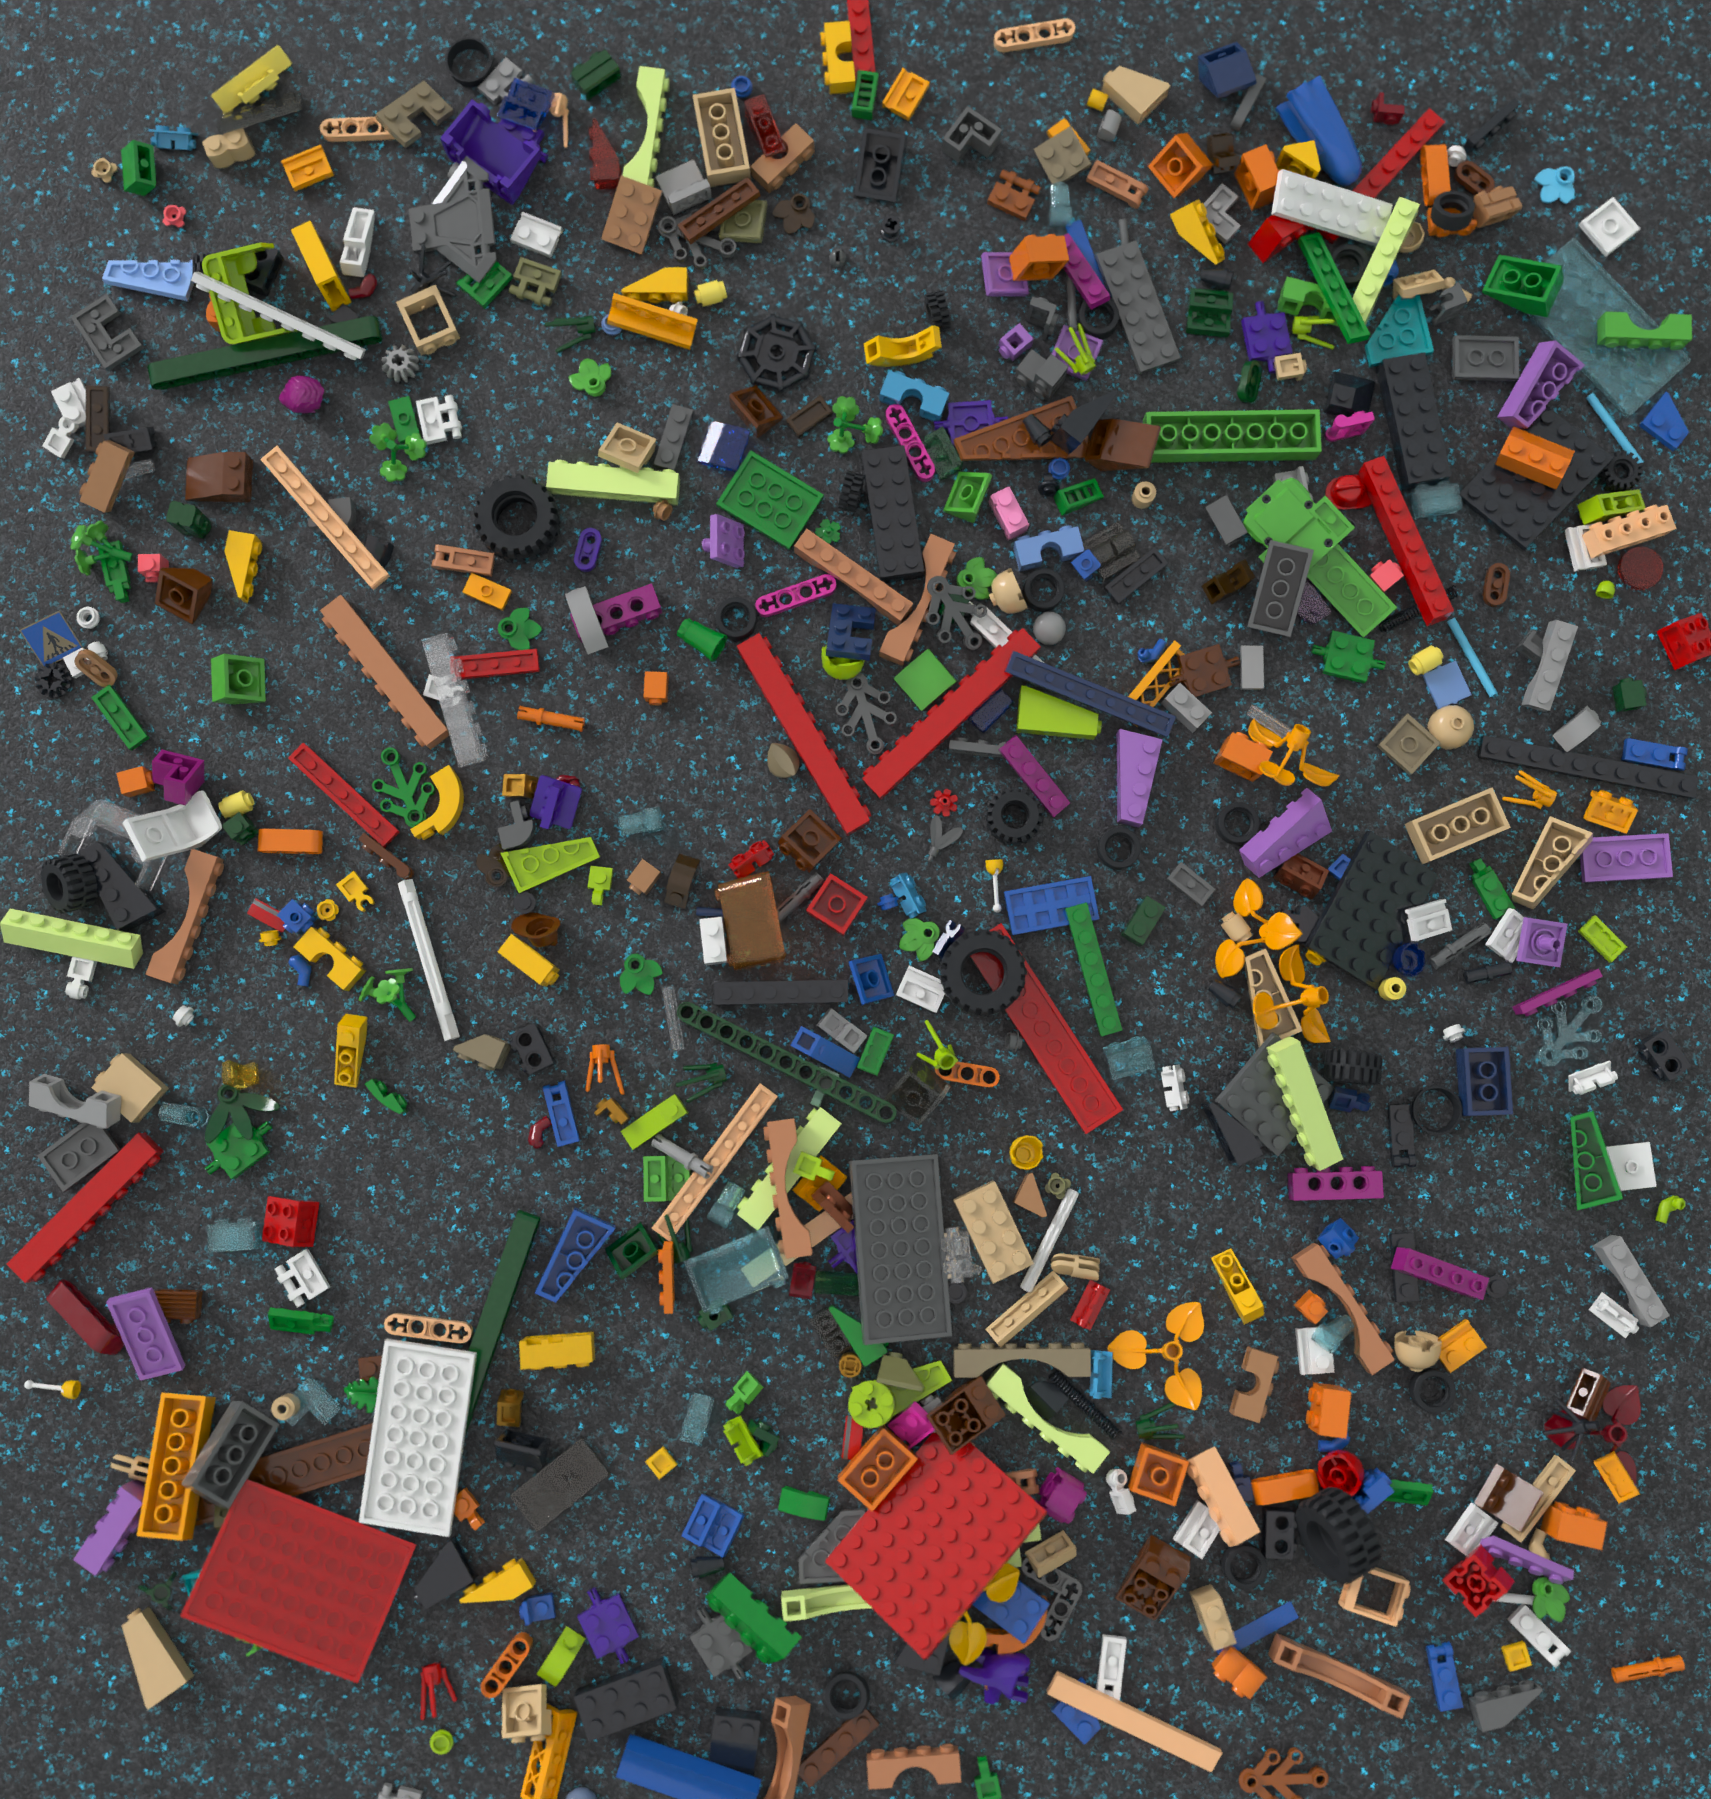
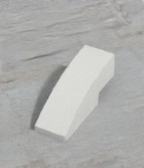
(357, 242)

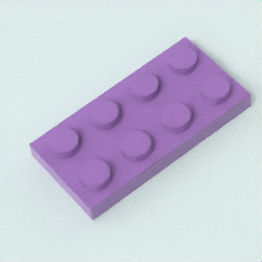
(1627, 858)
(146, 1334)

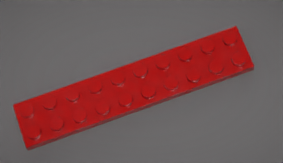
(1053, 1045)

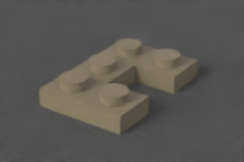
(397, 115)

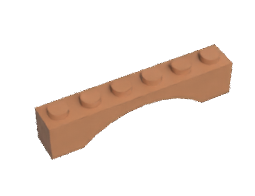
(832, 561)
(899, 640)
(170, 960)
(795, 1235)
(1368, 1346)
(1355, 1681)
(790, 1725)

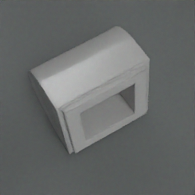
(1109, 126)

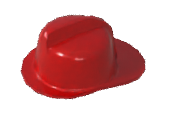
(1347, 492)

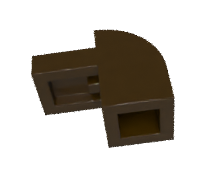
(1221, 152)
(1229, 582)
(681, 880)

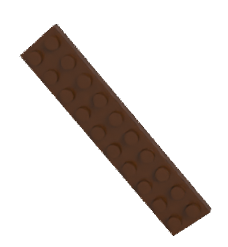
(307, 1466)

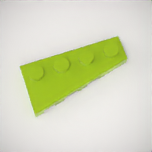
(541, 863)
(932, 1377)

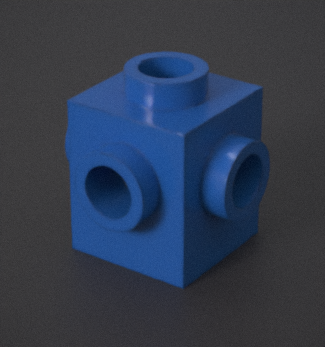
(297, 917)
(1338, 1239)

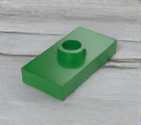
(403, 418)
(875, 1051)

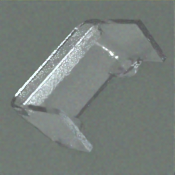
(109, 817)

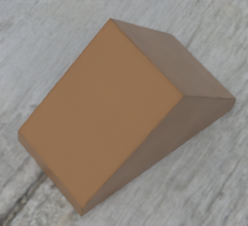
(1029, 1196)

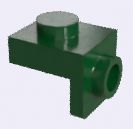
(763, 1431)

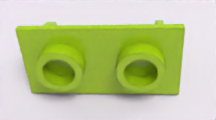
(737, 1431)

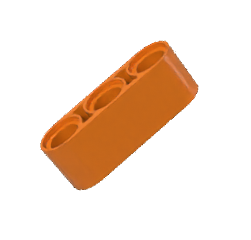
(1434, 172)
(290, 841)
(977, 1078)
(1284, 1487)
(501, 1674)

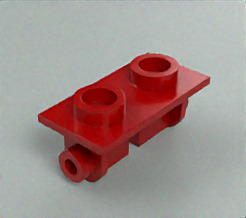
(744, 861)
(1090, 1305)

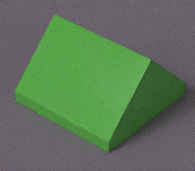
(968, 495)

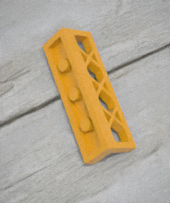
(652, 321)
(1152, 675)
(551, 1758)

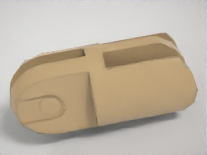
(1076, 1266)
(135, 1467)

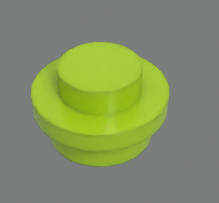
(441, 1742)

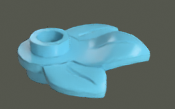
(1554, 186)

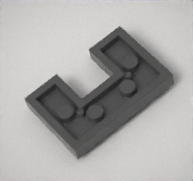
(91, 325)

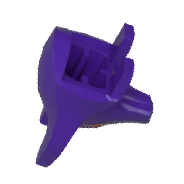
(1000, 1675)

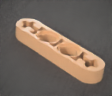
(1033, 32)
(360, 135)
(428, 1331)

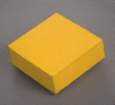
(661, 1462)
(1516, 1656)

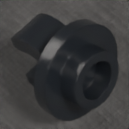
(1048, 486)

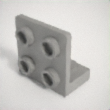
(684, 187)

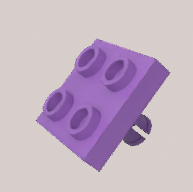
(725, 541)
(1541, 942)

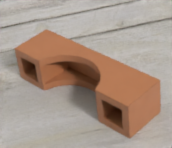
(940, 1762)

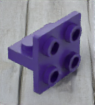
(555, 802)

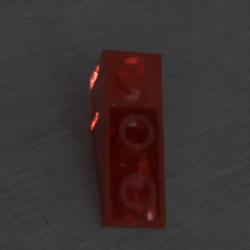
(763, 125)
(606, 164)

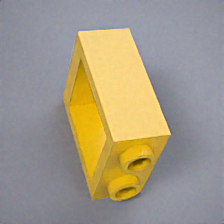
(529, 961)

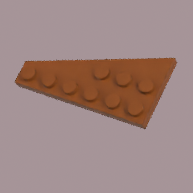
(1012, 441)

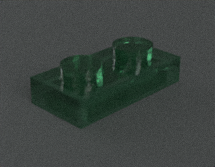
(836, 1283)

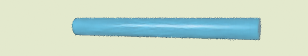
(1612, 426)
(1473, 659)

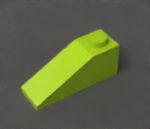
(1610, 505)
(654, 1121)

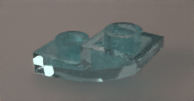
(696, 1419)

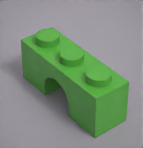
(1298, 293)

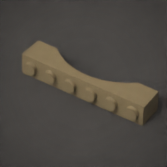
(973, 1361)

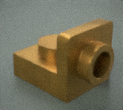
(519, 785)
(616, 1112)
(509, 1408)

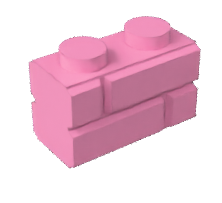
(1008, 513)

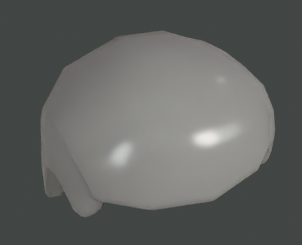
(1049, 628)

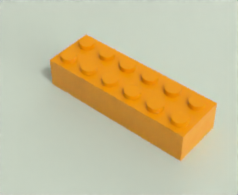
(178, 1439)

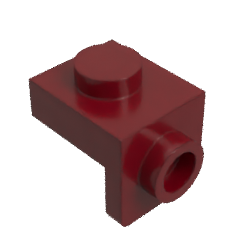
(1386, 113)
(802, 1280)

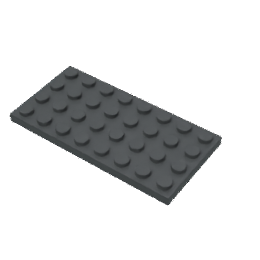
(900, 1249)

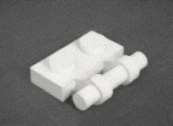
(431, 419)
(308, 1275)

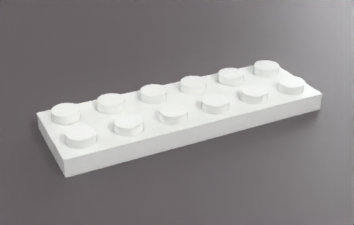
(1330, 208)

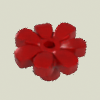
(941, 806)

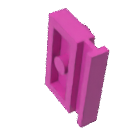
(911, 1424)

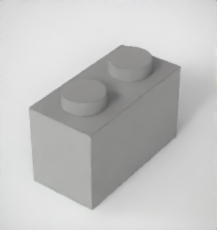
(1186, 707)

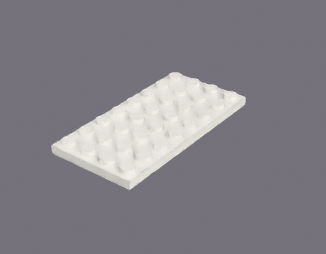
(417, 1437)

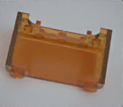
(751, 921)

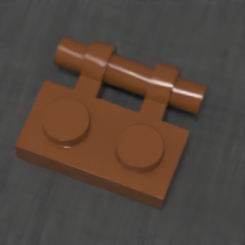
(1010, 200)

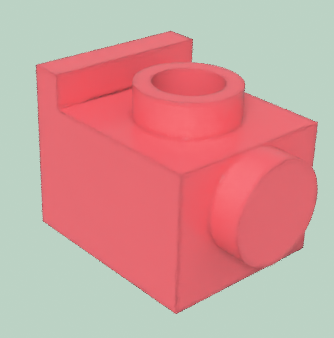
(150, 565)

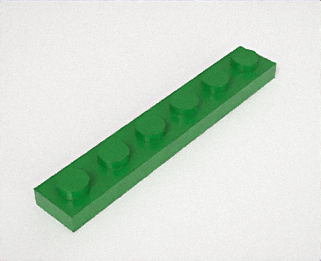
(1333, 288)
(1093, 969)

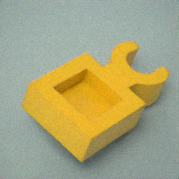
(354, 888)

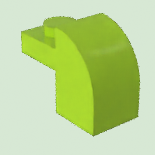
(561, 1656)

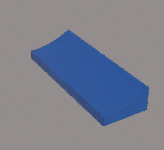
(681, 1773)

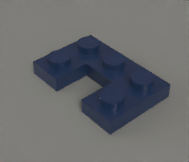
(842, 620)

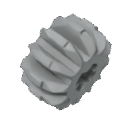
(408, 360)

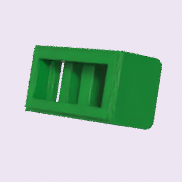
(860, 108)
(1066, 502)

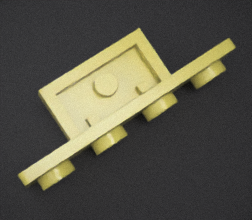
(252, 80)

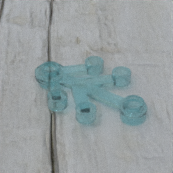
(1567, 1033)

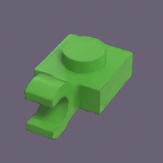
(746, 1390)

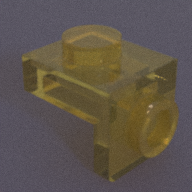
(239, 1075)

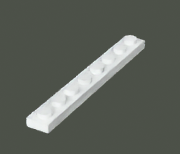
(270, 312)

